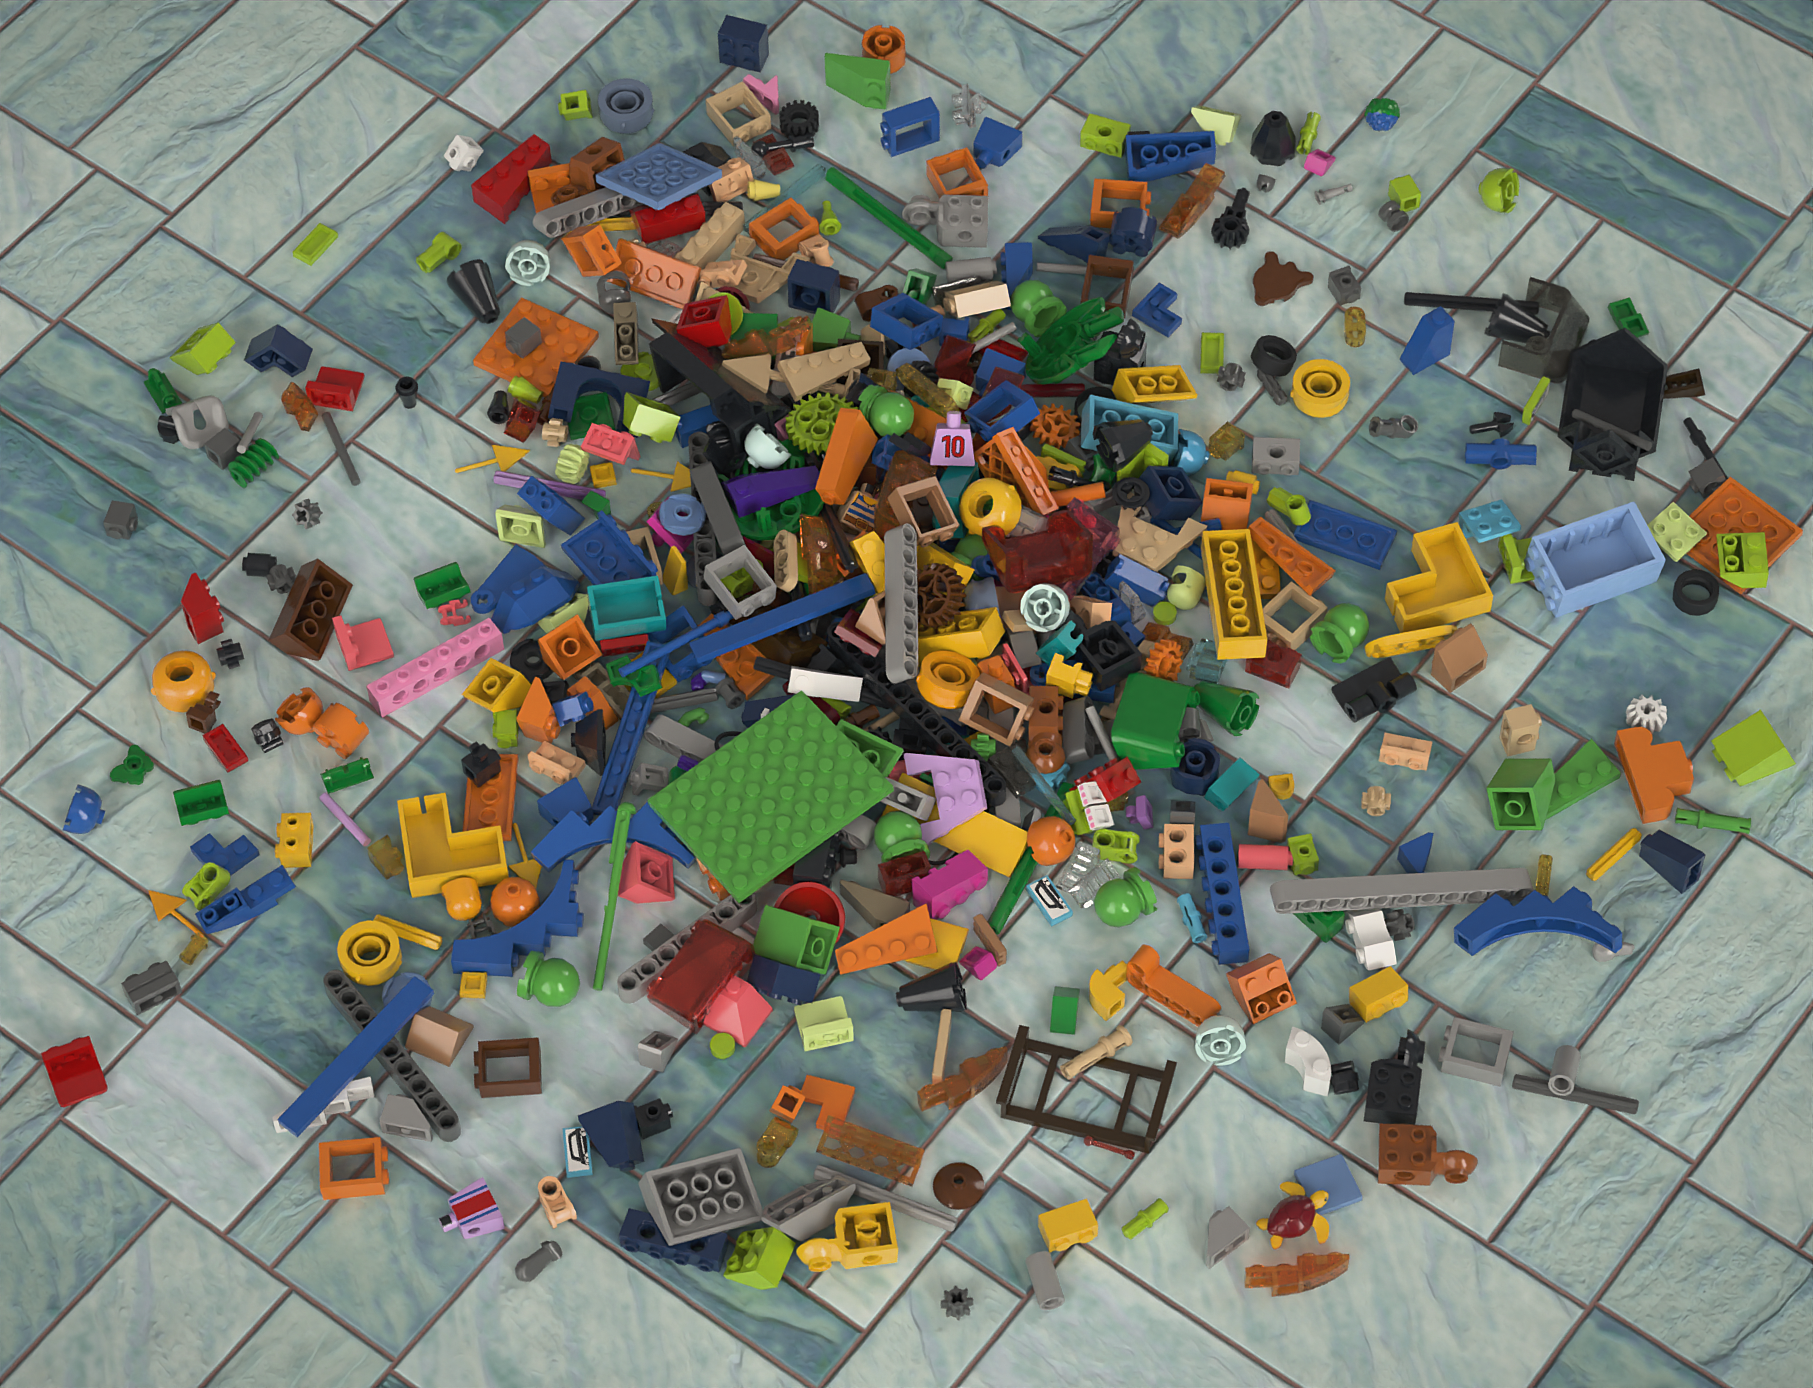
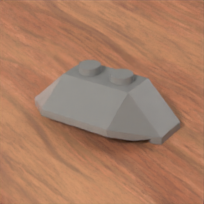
(809, 1207)

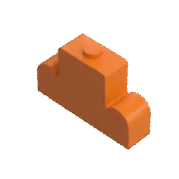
(1653, 772)

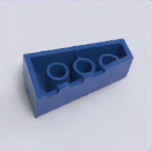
(1167, 154)

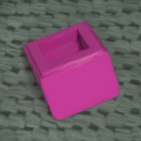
(1318, 162)
(979, 962)

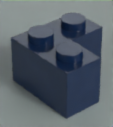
(279, 349)
(780, 980)

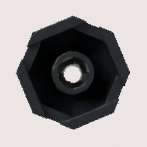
(1273, 140)
(1121, 441)

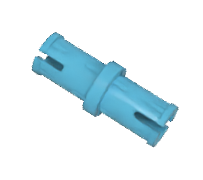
(1192, 918)

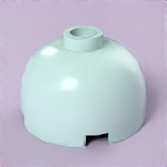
(527, 262)
(764, 449)
(1045, 607)
(1220, 1040)

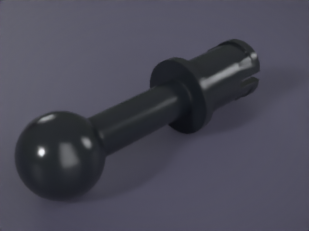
(794, 142)
(1070, 478)

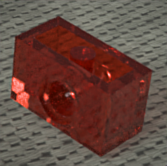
(1280, 672)
(897, 875)

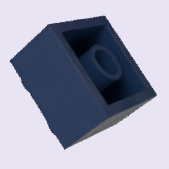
(743, 43)
(813, 287)
(1170, 493)

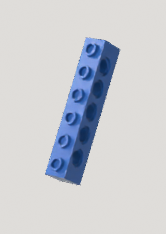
(1228, 949)

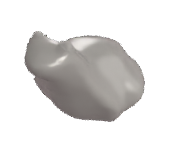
(1603, 954)

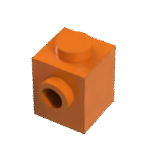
(787, 1103)

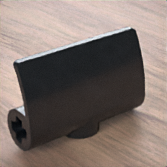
(1373, 690)

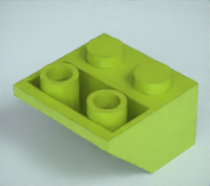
(1743, 559)
(759, 1258)

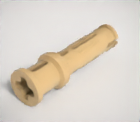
(1104, 1048)

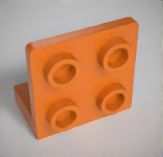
(545, 182)

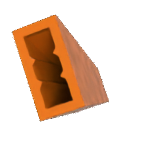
(845, 456)

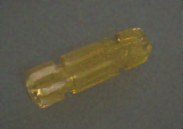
(1544, 874)

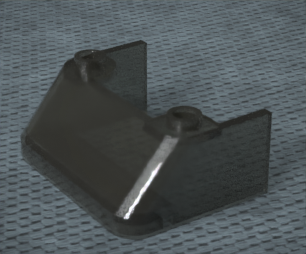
(1549, 355)

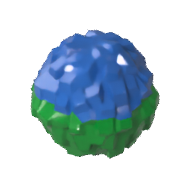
(1382, 114)

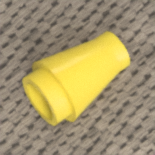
(762, 190)

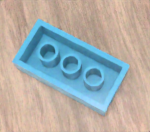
(1101, 409)

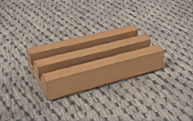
(989, 939)

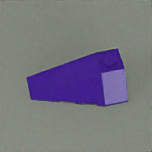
(763, 489)

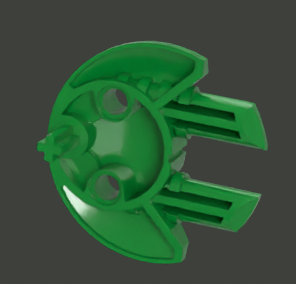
(1070, 342)
(781, 516)

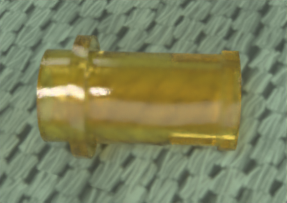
(194, 948)

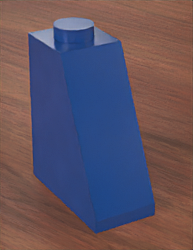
(1429, 341)

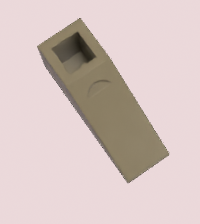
(626, 333)
(873, 904)

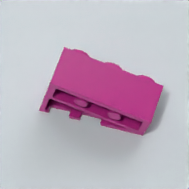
(950, 884)

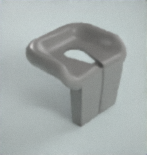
(183, 419)

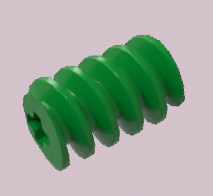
(252, 460)

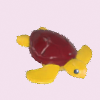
(1296, 1215)

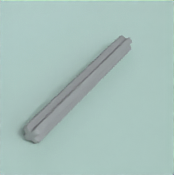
(896, 1201)

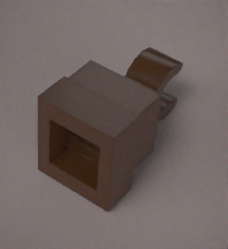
(203, 716)

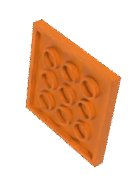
(561, 341)
(1738, 510)

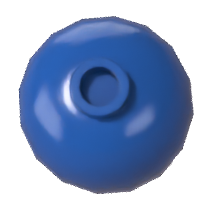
(84, 811)

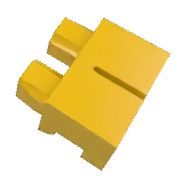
(1068, 678)

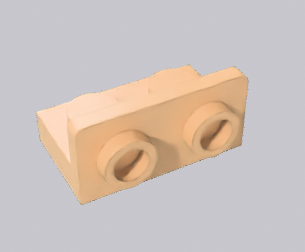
(733, 182)
(722, 273)
(1405, 751)
(555, 763)

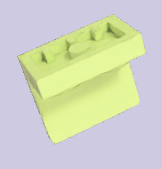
(1675, 532)
(824, 1023)

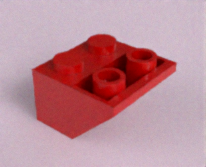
(201, 610)

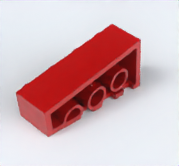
(508, 180)

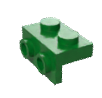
(441, 585)
(201, 802)

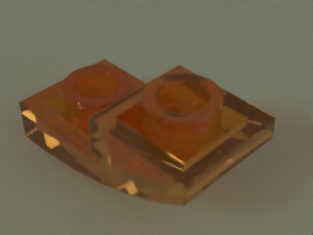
(300, 405)
(1156, 632)

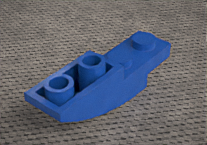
(246, 904)

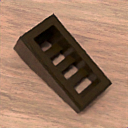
(1690, 390)

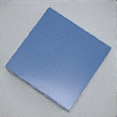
(1333, 1177)

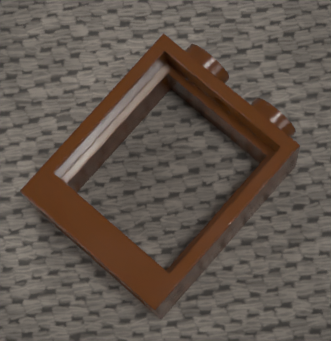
(1110, 268)
(508, 1048)

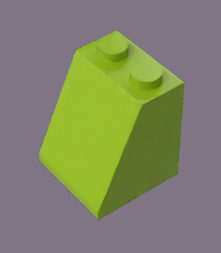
(1751, 750)

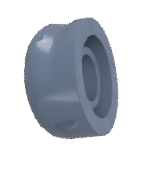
(625, 95)
(980, 595)

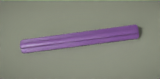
(561, 488)

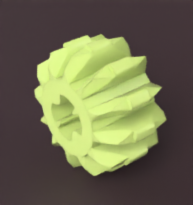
(571, 464)

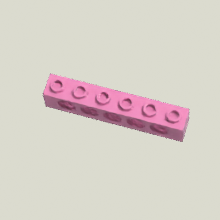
(435, 667)

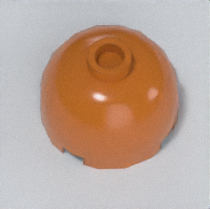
(300, 712)
(1051, 840)
(514, 900)

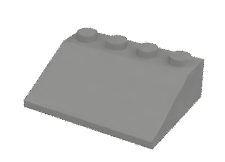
(701, 1196)

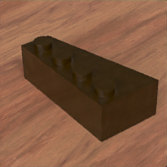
(784, 645)

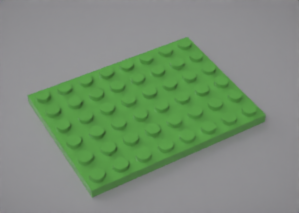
(770, 796)

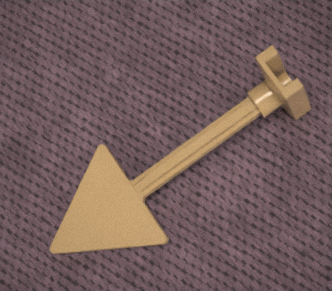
(757, 372)

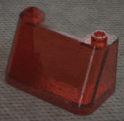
(1046, 557)
(699, 973)

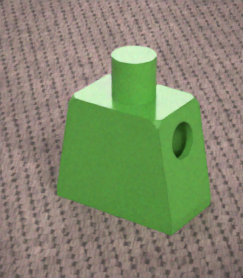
(829, 328)

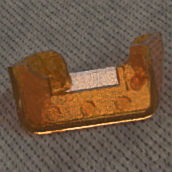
(902, 470)

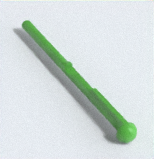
(616, 858)

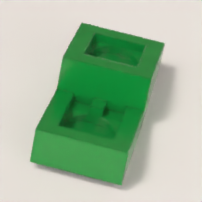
(1625, 316)

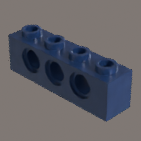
(642, 1223)

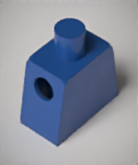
(995, 143)
(989, 361)
(562, 800)

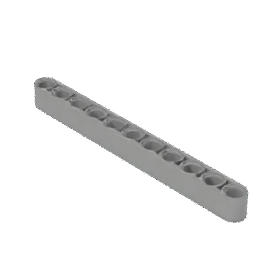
(681, 740)
(1399, 890)

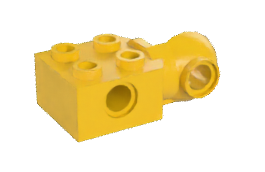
(862, 1239)

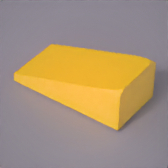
(675, 572)

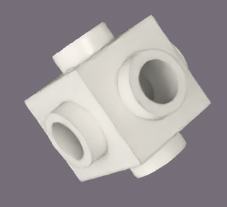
(463, 153)

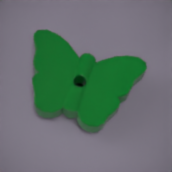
(126, 771)

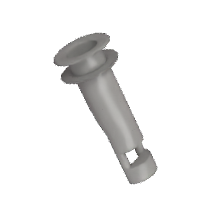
(1324, 195)

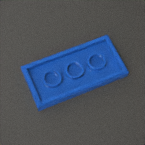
(1346, 535)

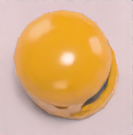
(462, 898)

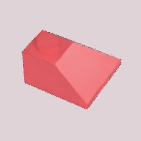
(646, 875)
(738, 1011)

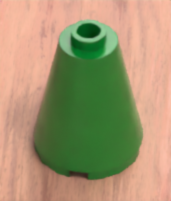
(1228, 706)

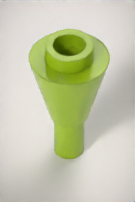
(829, 222)

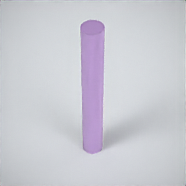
(345, 819)

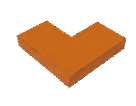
(831, 1095)

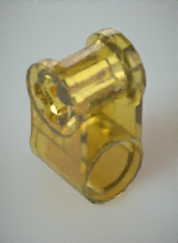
(775, 1142)

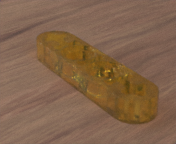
(926, 389)

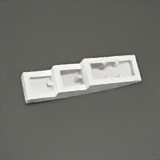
(354, 1091)

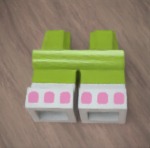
(1087, 809)

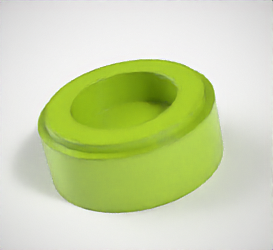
(1164, 613)
(722, 1045)

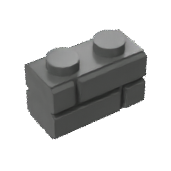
(151, 987)

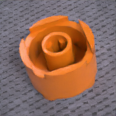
(885, 45)
(340, 730)

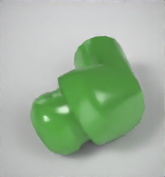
(696, 714)

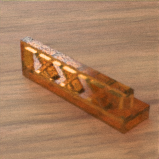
(871, 1142)

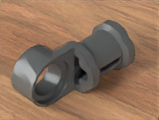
(1392, 427)

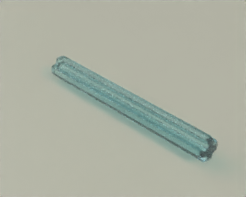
(793, 191)

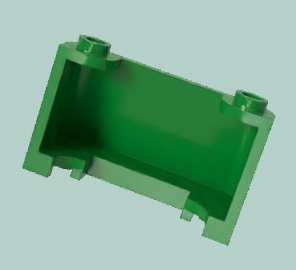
(1151, 720)

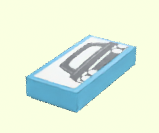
(1049, 900)
(577, 1152)

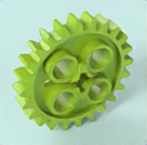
(814, 421)

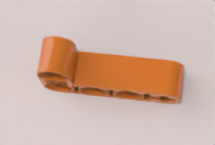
(1169, 989)

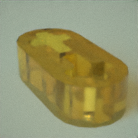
(1350, 326)

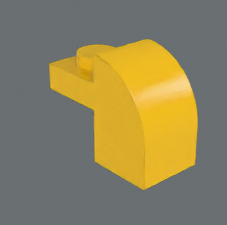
(1104, 991)

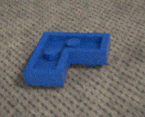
(1154, 310)
(231, 857)

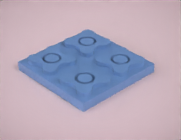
(659, 176)

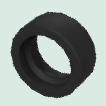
(1278, 347)
(1696, 607)

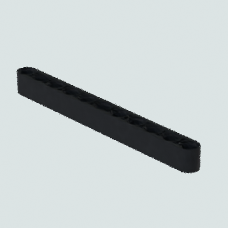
(918, 722)

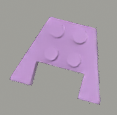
(956, 787)

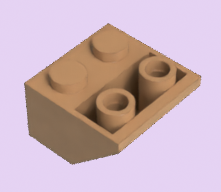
(1458, 658)

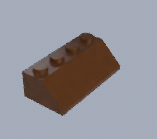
(309, 609)

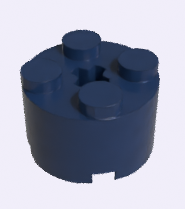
(1132, 231)
(1197, 768)

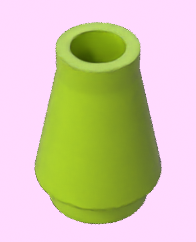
(524, 390)

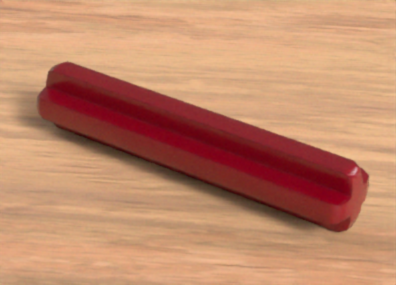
(1053, 390)

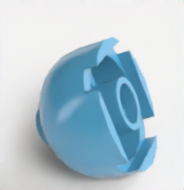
(1190, 453)

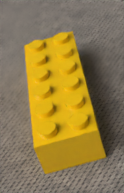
(1233, 594)

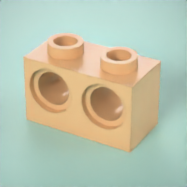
(1091, 610)
(1177, 851)

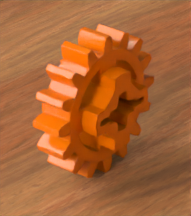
(1055, 426)
(1165, 660)

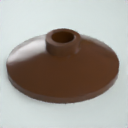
(958, 1195)

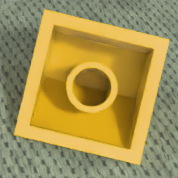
(498, 687)

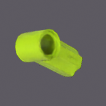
(442, 248)
(1290, 505)

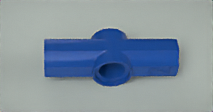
(1500, 454)

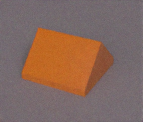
(568, 648)

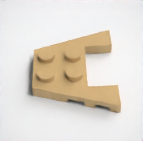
(759, 277)
(1151, 544)

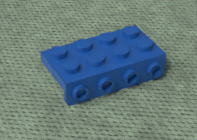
(607, 554)

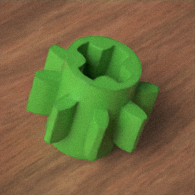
(984, 745)

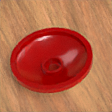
(815, 900)

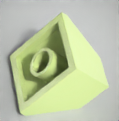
(1221, 122)
(520, 526)
(578, 605)

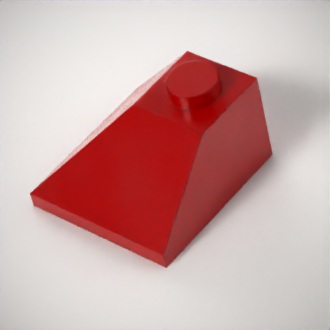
(706, 321)

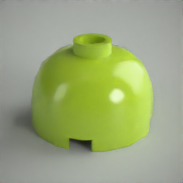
(1499, 189)

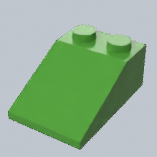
(859, 79)
(878, 751)

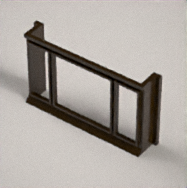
(1077, 1128)

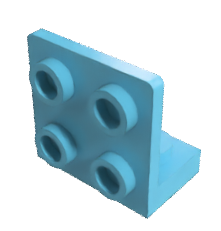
(1488, 521)

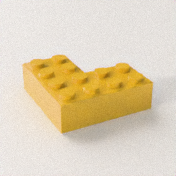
(1447, 587)
(440, 856)

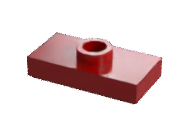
(225, 748)

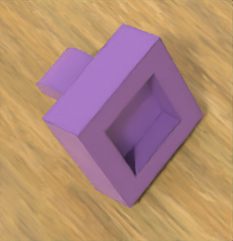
(1141, 813)

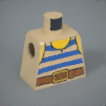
(858, 511)

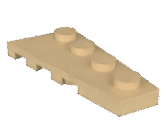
(811, 371)

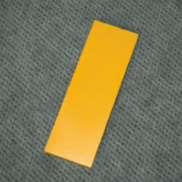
(985, 836)

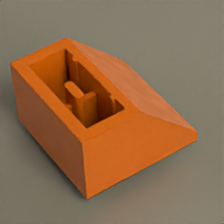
(1228, 502)
(1261, 987)

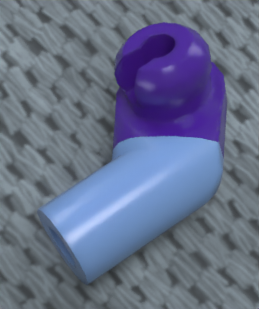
(705, 677)

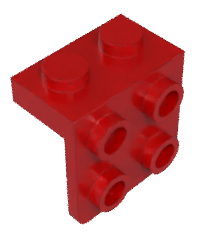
(1113, 780)
(74, 1071)

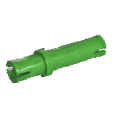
(1702, 819)

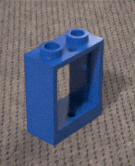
(907, 115)
(886, 321)
(995, 402)
(551, 505)
(675, 624)

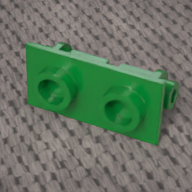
(161, 390)
(347, 775)

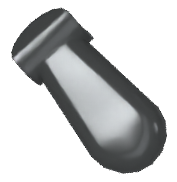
(529, 1268)

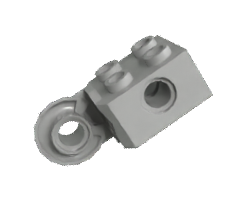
(959, 218)

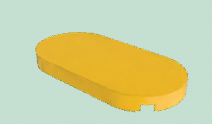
(1408, 641)

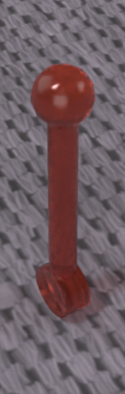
(1129, 1154)

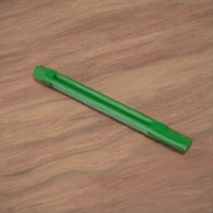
(887, 217)
(1020, 876)

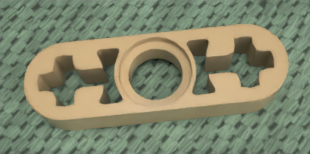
(785, 572)

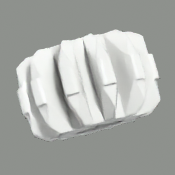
(1646, 714)

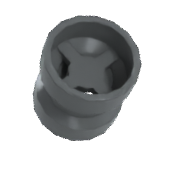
(1395, 218)

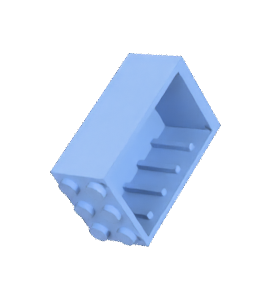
(1594, 559)

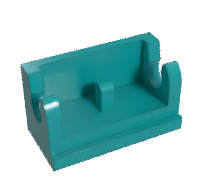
(1060, 643)
(1231, 784)

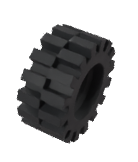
(799, 110)

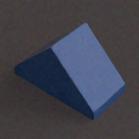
(1415, 853)

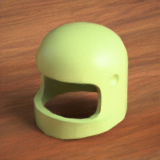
(1186, 594)

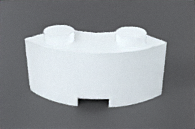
(1371, 938)
(1309, 1060)

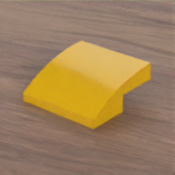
(949, 942)

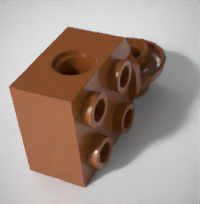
(584, 167)
(1046, 729)
(1411, 1157)

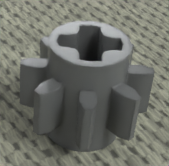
(1231, 377)
(307, 513)
(281, 578)
(1399, 924)
(956, 1296)

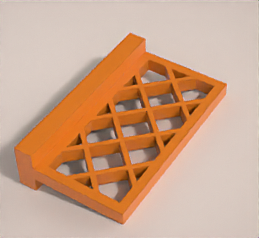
(1022, 467)

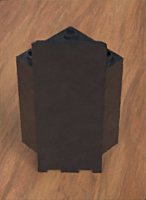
(1621, 385)
(731, 398)

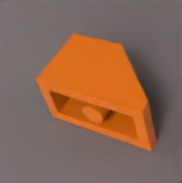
(598, 699)

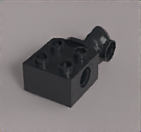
(1125, 352)
(1104, 651)
(1396, 1084)

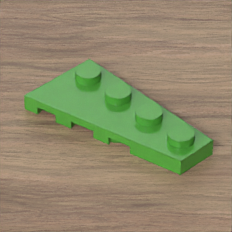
(1580, 777)

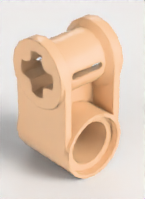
(817, 250)
(556, 1205)

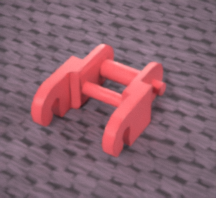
(455, 619)

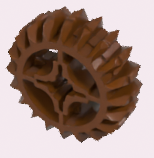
(944, 583)

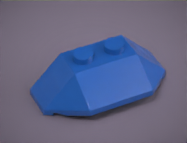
(533, 598)

